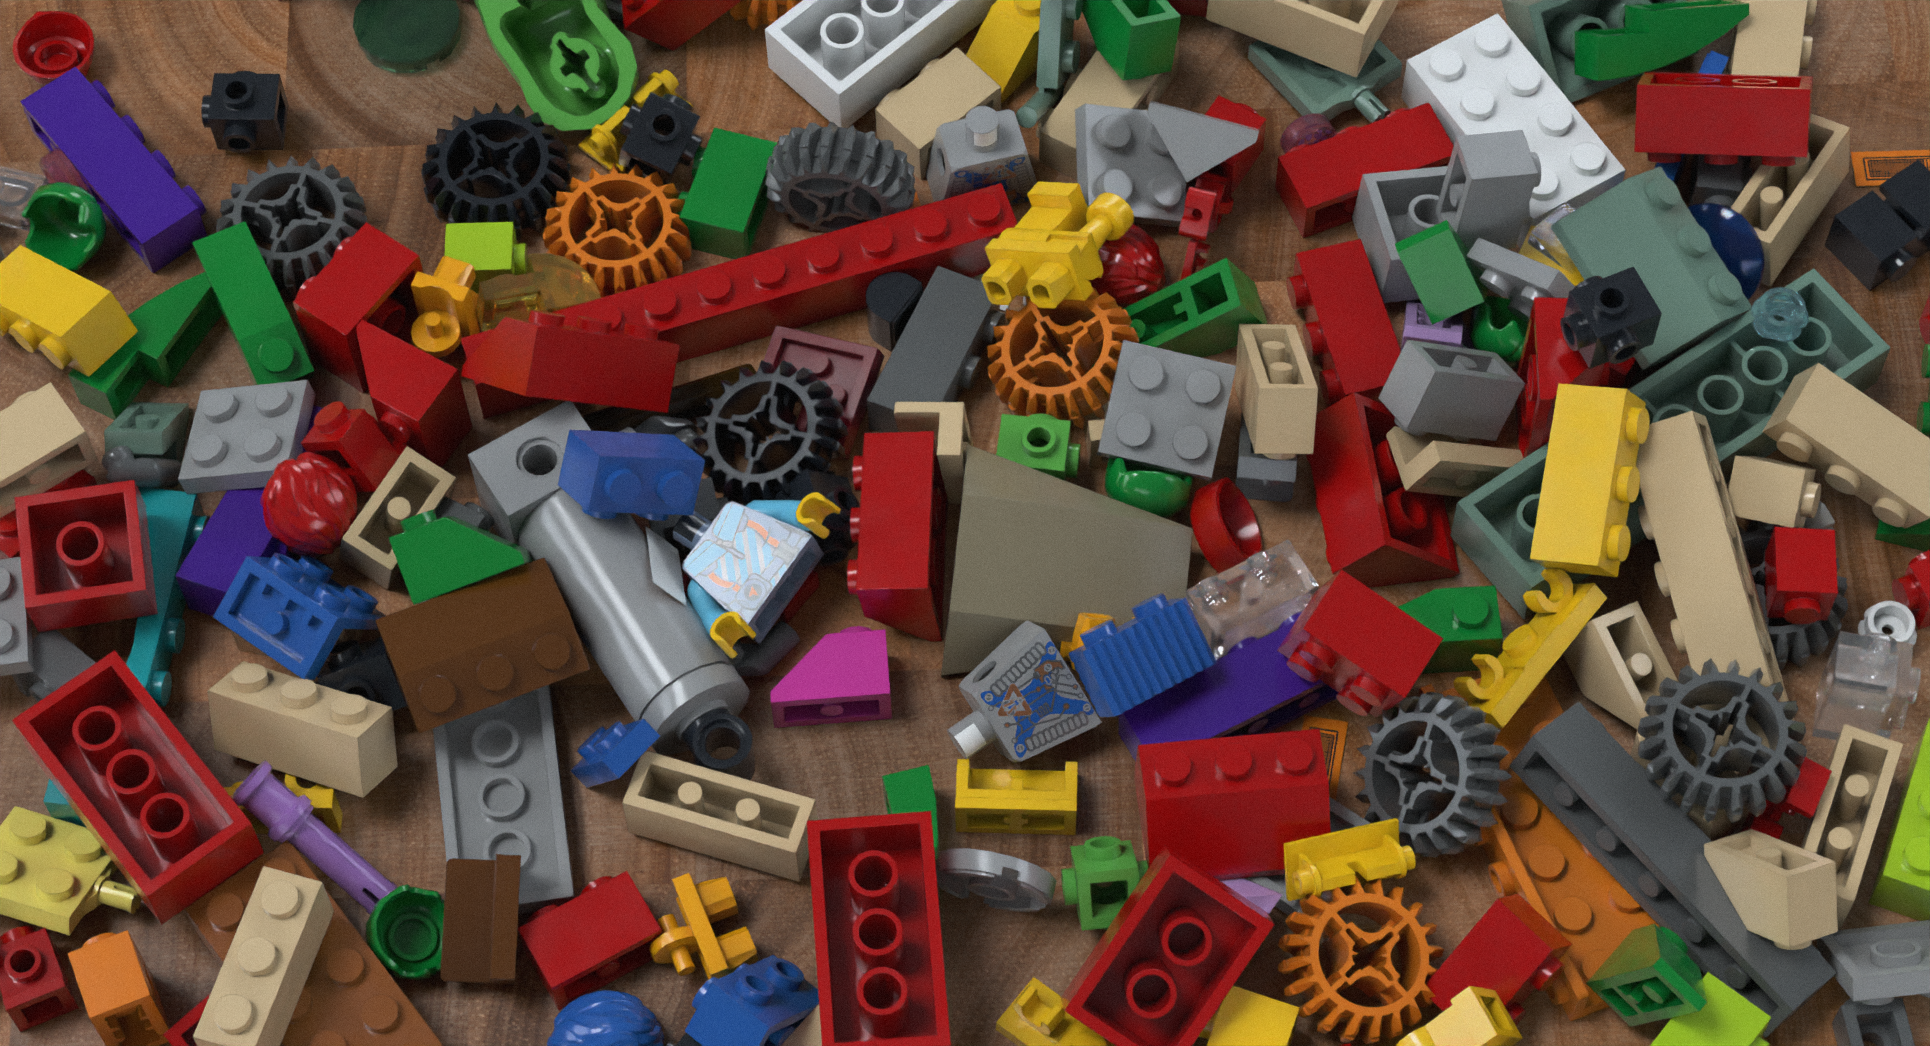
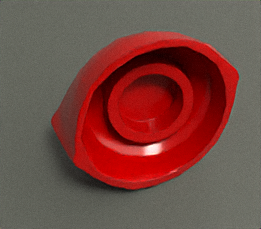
(53, 45)
(1224, 525)

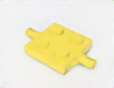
(55, 872)

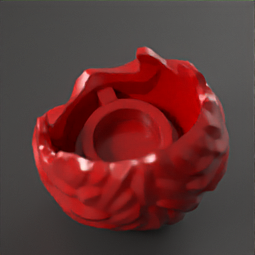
(1130, 268)
(309, 504)

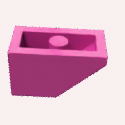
(836, 682)

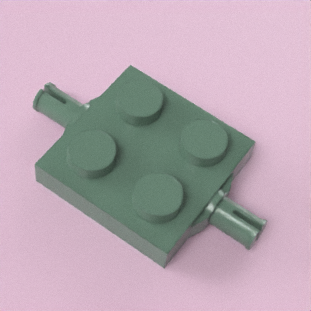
(1322, 89)

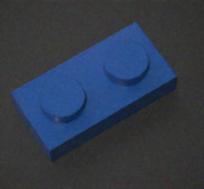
(612, 751)

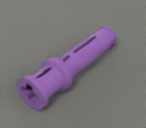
(292, 820)

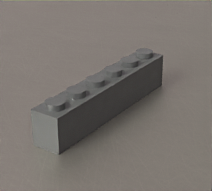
(1661, 861)

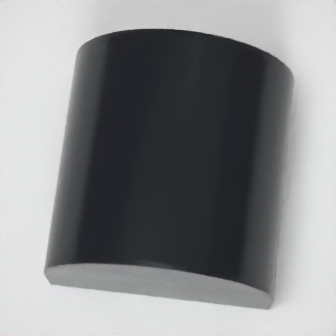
(889, 306)

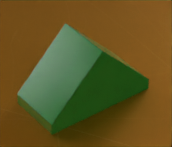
(1441, 271)

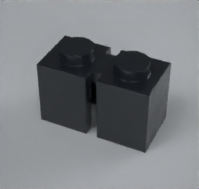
(1885, 237)

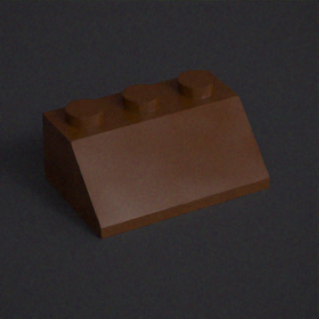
(482, 645)

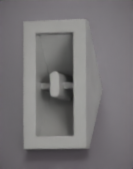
(1198, 140)

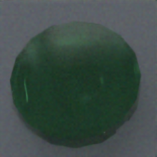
(407, 33)

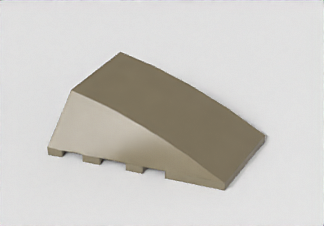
(1048, 553)

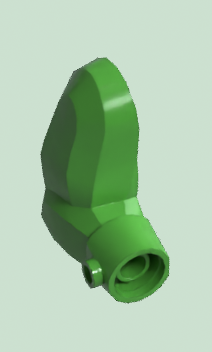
(563, 57)

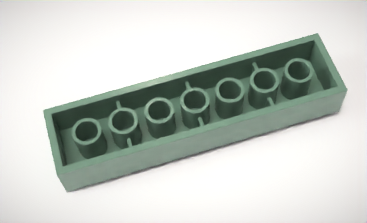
(1728, 378)

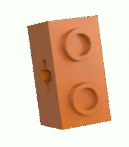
(119, 991)

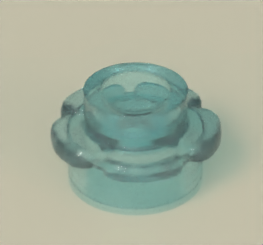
(1784, 303)

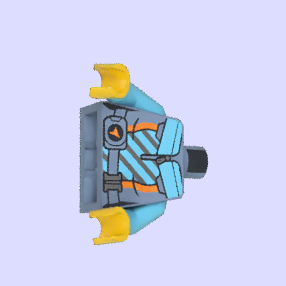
(750, 562)

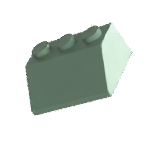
(1549, 35)
(1653, 230)

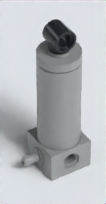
(635, 631)

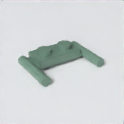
(1056, 57)

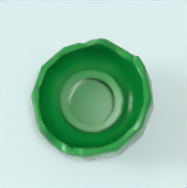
(65, 224)
(1498, 330)
(1147, 487)
(408, 932)

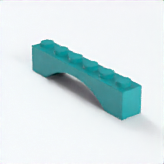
(173, 528)

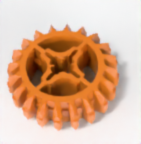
(623, 215)
(1037, 380)
(1377, 978)

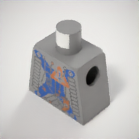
(979, 154)
(1022, 699)

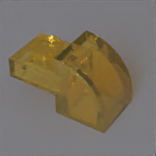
(547, 286)

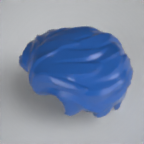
(606, 1020)

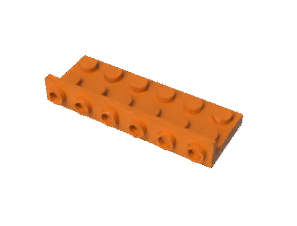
(1552, 869)

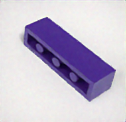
(117, 169)
(229, 536)
(1237, 696)

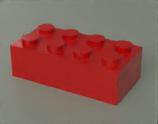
(138, 787)
(878, 931)

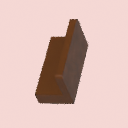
(481, 920)

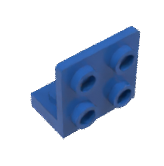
(294, 610)

